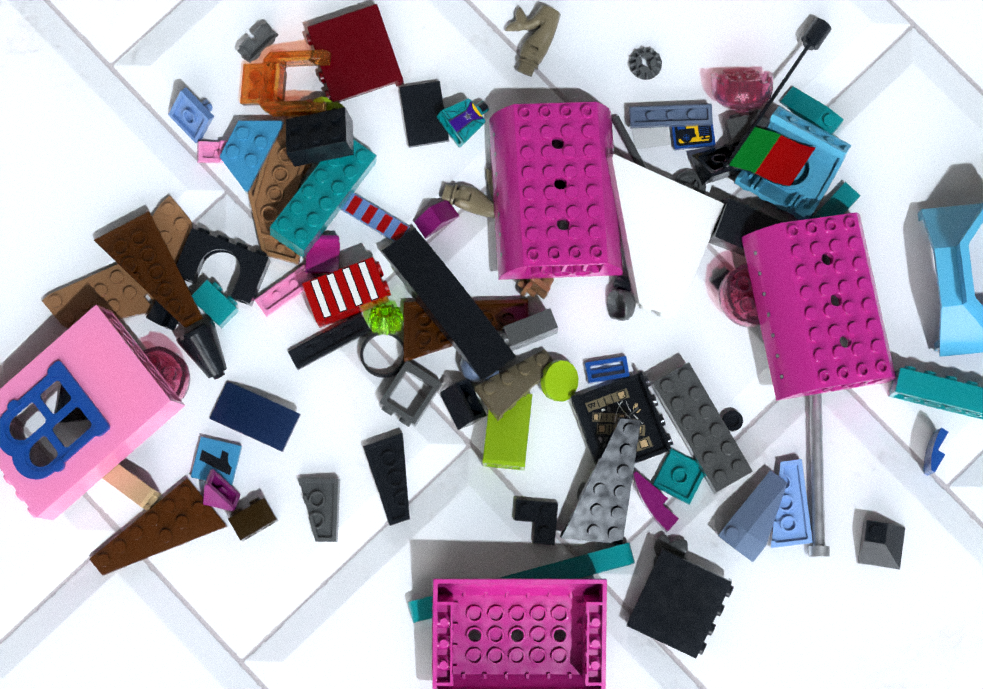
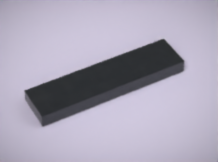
(329, 341)

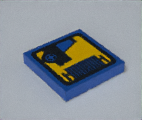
(693, 137)

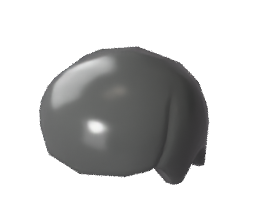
(620, 305)

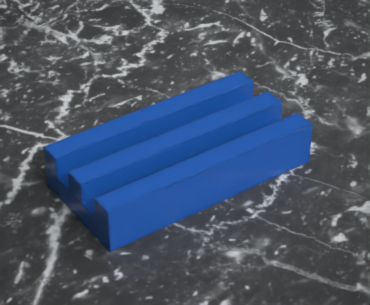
(605, 370)

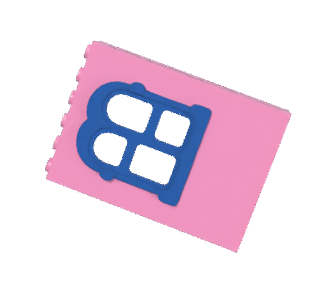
(112, 387)

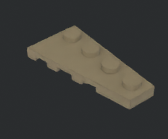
(509, 386)

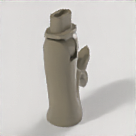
(538, 43)
(471, 198)

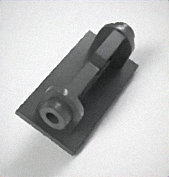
(250, 49)

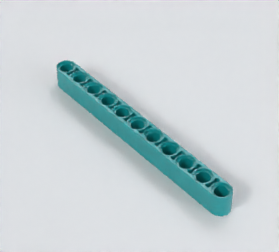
(570, 568)

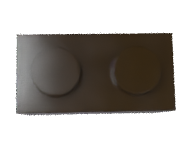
(253, 518)

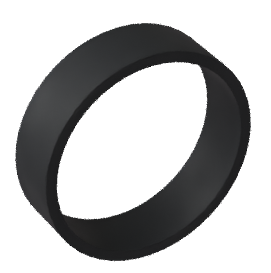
(377, 374)

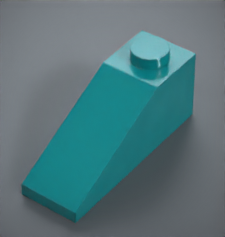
(811, 110)

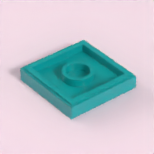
(679, 477)

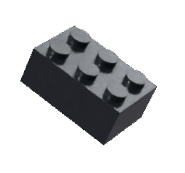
(319, 137)

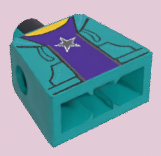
(463, 120)

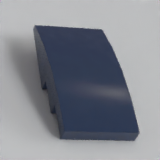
(255, 416)

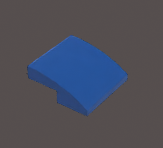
(932, 455)

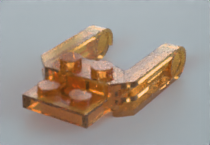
(266, 82)

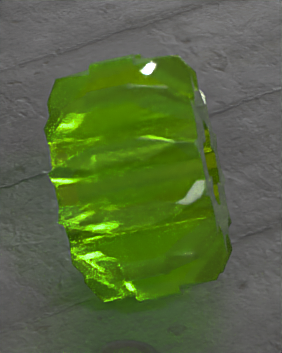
(385, 319)

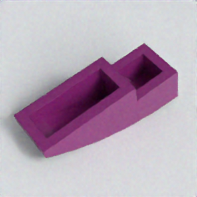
(653, 502)

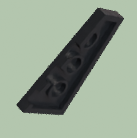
(389, 472)

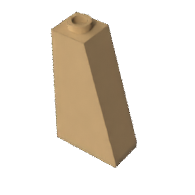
(132, 487)

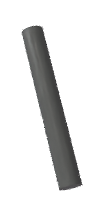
(627, 141)

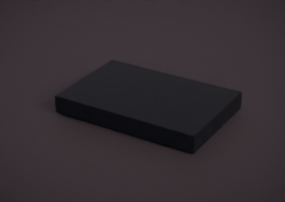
(420, 109)

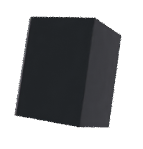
(710, 164)

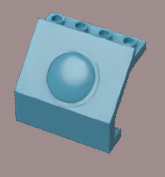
(814, 178)

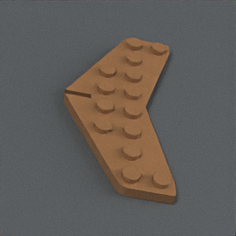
(272, 192)
(114, 286)

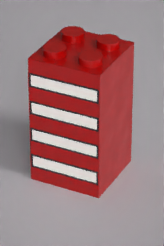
(347, 292)

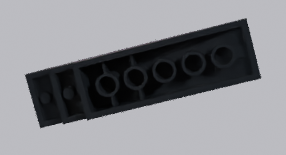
(448, 304)

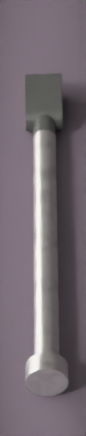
(819, 547)

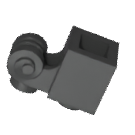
(738, 125)

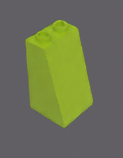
(508, 437)

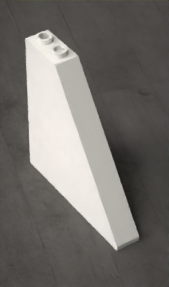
(661, 234)

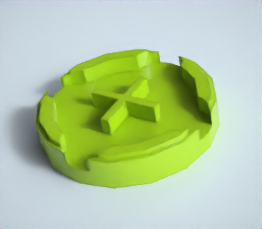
(559, 380)

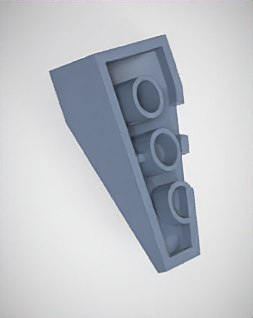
(753, 521)

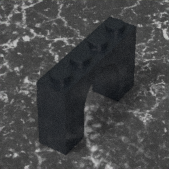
(202, 246)

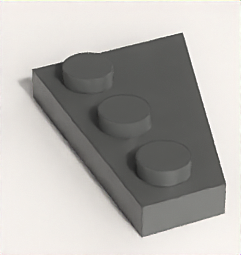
(323, 507)

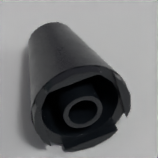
(205, 350)

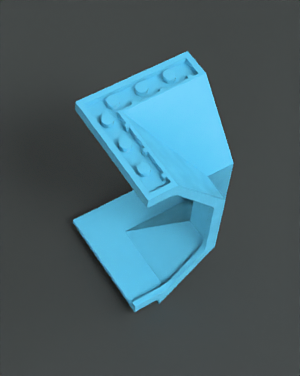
(960, 312)

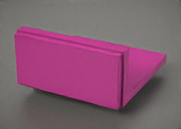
(324, 255)

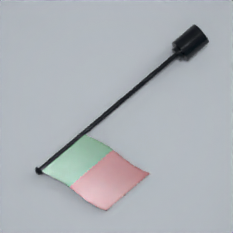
(768, 152)

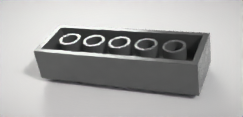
(701, 427)

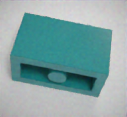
(215, 304)

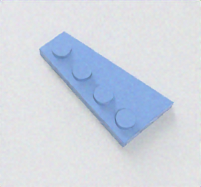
(792, 519)

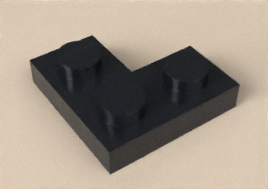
(543, 515)

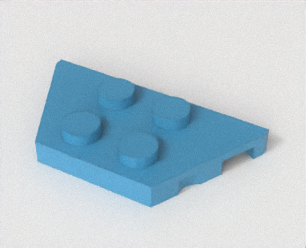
(249, 148)

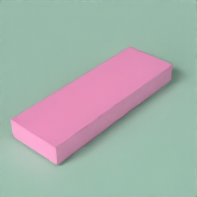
(283, 291)

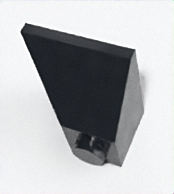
(881, 544)

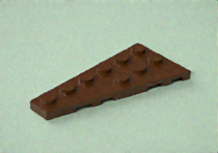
(146, 258)
(424, 337)
(166, 525)

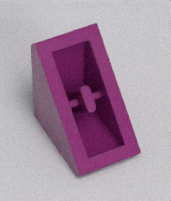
(436, 218)
(219, 492)

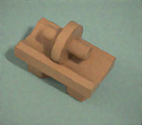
(535, 286)

